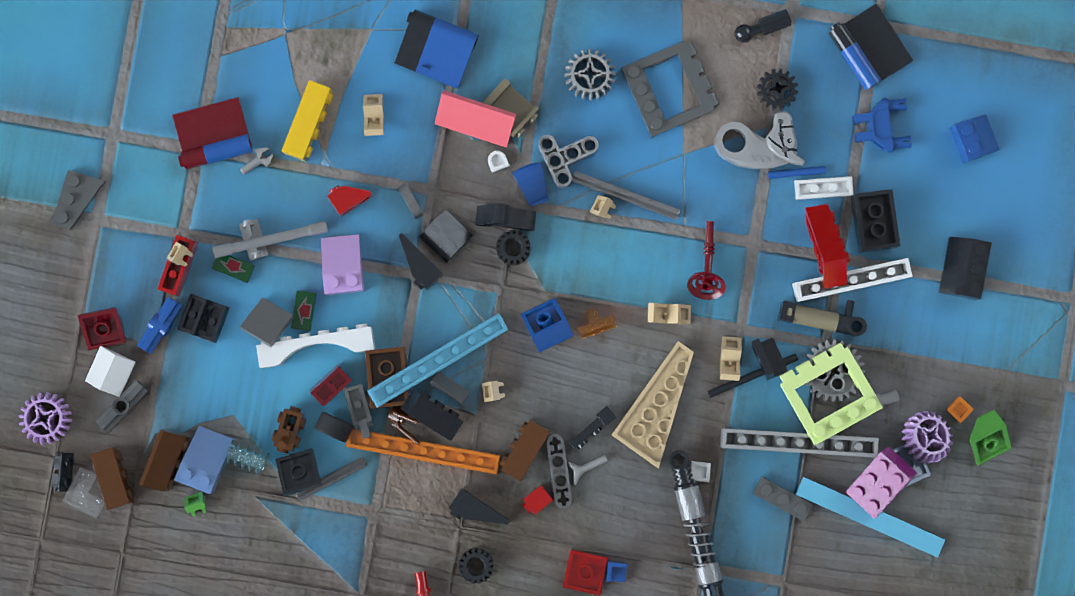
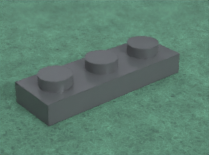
(782, 499)

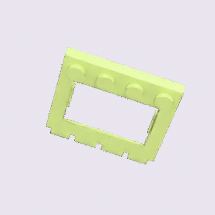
(845, 416)

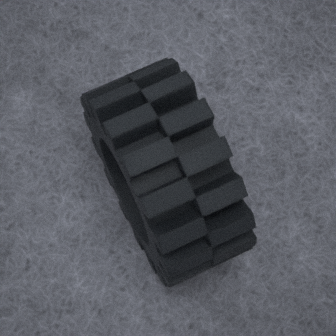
(516, 236)
(476, 577)

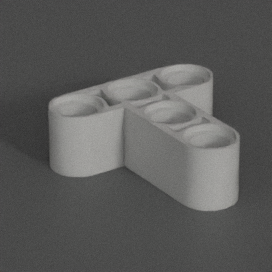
(561, 153)

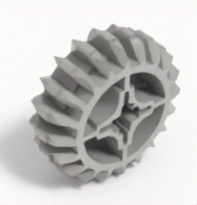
(581, 74)

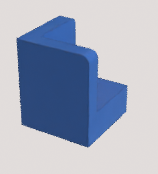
(616, 571)

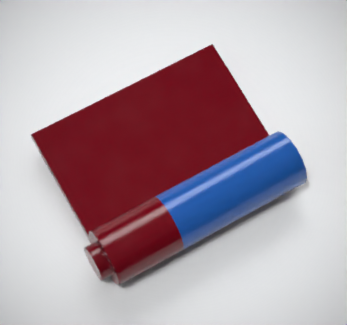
(212, 133)

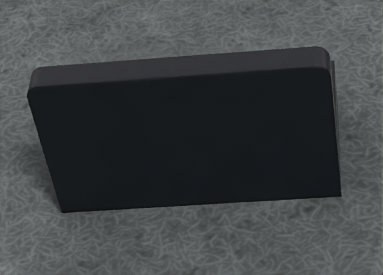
(769, 358)

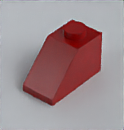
(347, 198)

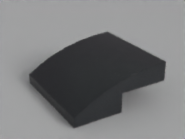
(203, 318)

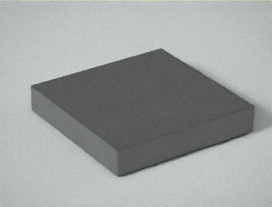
(266, 322)

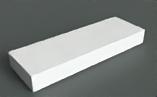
(823, 188)

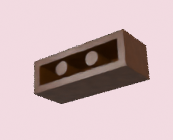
(524, 450)
(112, 478)

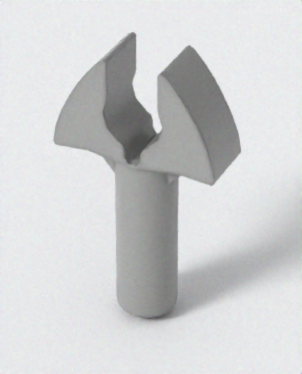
(257, 161)

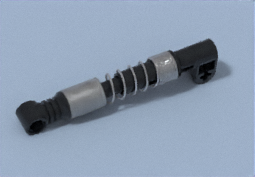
(692, 509)

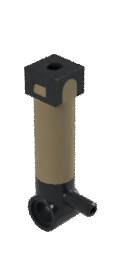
(822, 319)

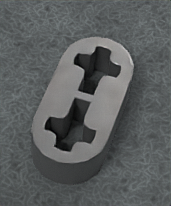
(410, 200)

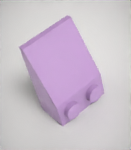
(342, 265)

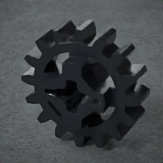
(775, 81)

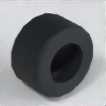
(333, 427)

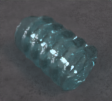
(246, 458)

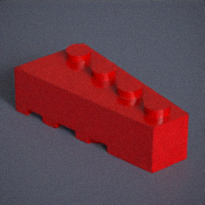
(827, 245)

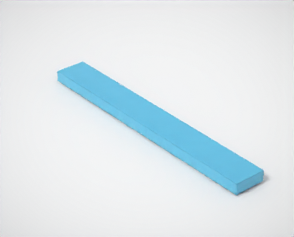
(437, 360)
(883, 523)

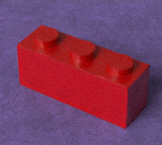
(175, 275)

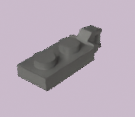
(359, 409)

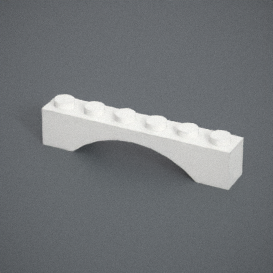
(356, 340)

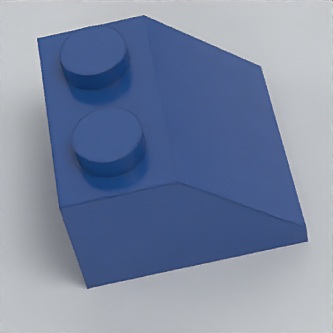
(974, 138)
(547, 325)

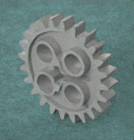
(847, 383)

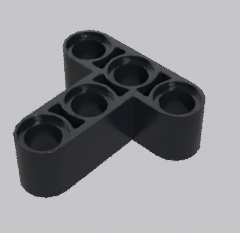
(505, 216)

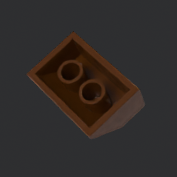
(164, 460)

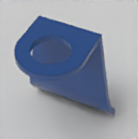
(532, 183)

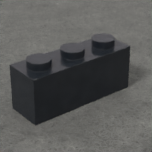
(432, 414)

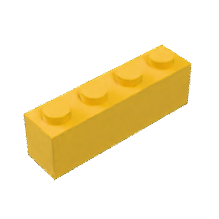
(307, 120)

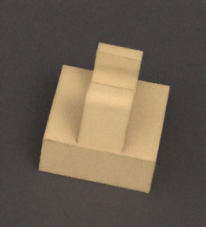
(602, 206)
(177, 253)
(491, 391)

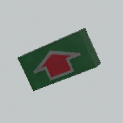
(234, 267)
(303, 310)

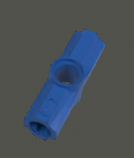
(160, 325)

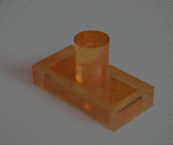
(596, 324)

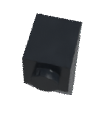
(421, 267)
(471, 508)

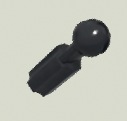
(765, 26)

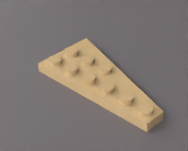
(652, 414)

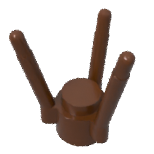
(399, 417)

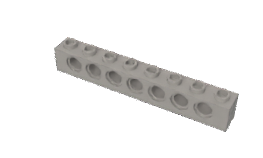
(798, 443)

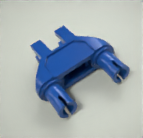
(880, 127)

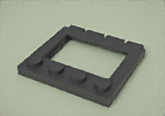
(644, 95)

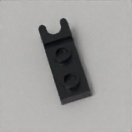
(605, 417)

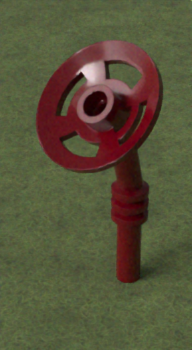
(708, 277)

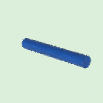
(796, 172)

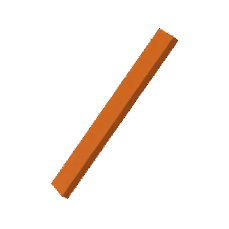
(425, 451)

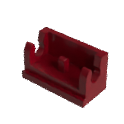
(330, 385)

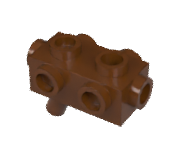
(286, 436)

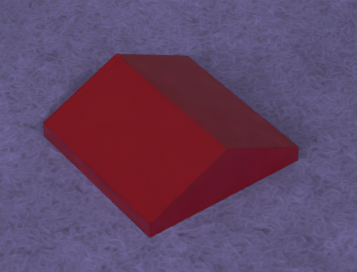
(102, 328)

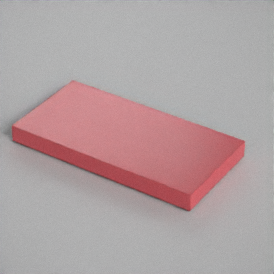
(475, 118)

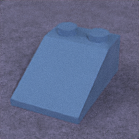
(204, 460)

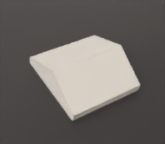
(110, 371)

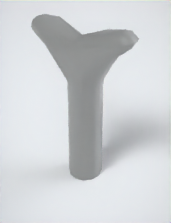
(578, 470)

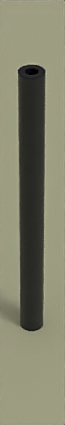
(746, 378)

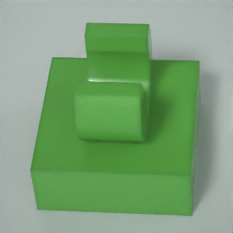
(195, 502)

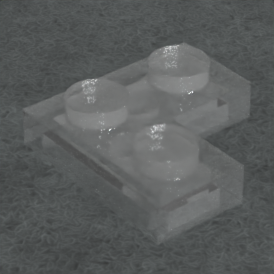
(80, 496)

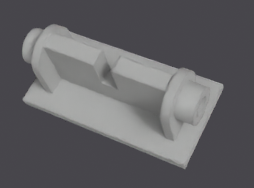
(251, 229)

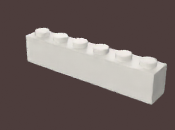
(856, 279)

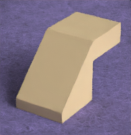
(373, 114)
(669, 313)
(730, 358)

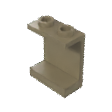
(508, 99)

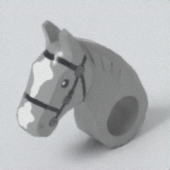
(758, 152)

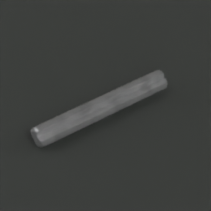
(335, 476)

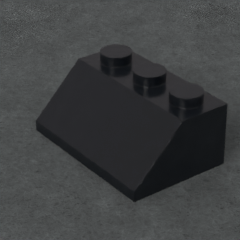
(965, 267)

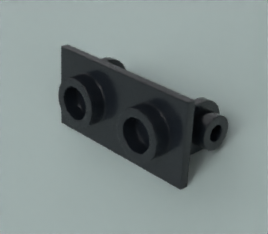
(64, 463)

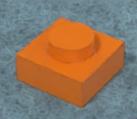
(959, 409)

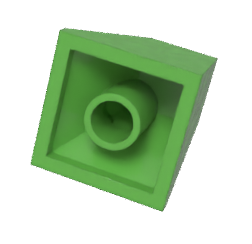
(989, 437)

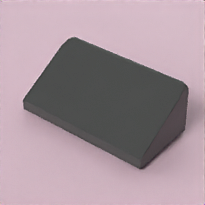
(449, 387)

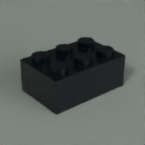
(875, 221)

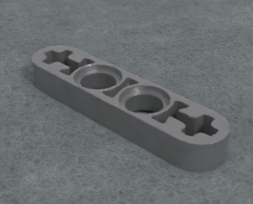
(556, 471)

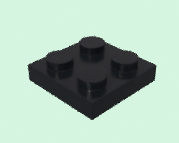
(298, 472)

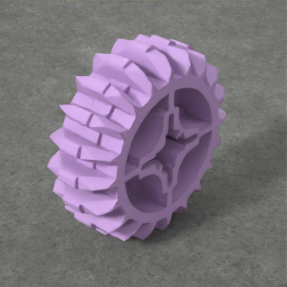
(40, 411)
(920, 438)

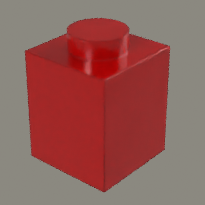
(537, 500)

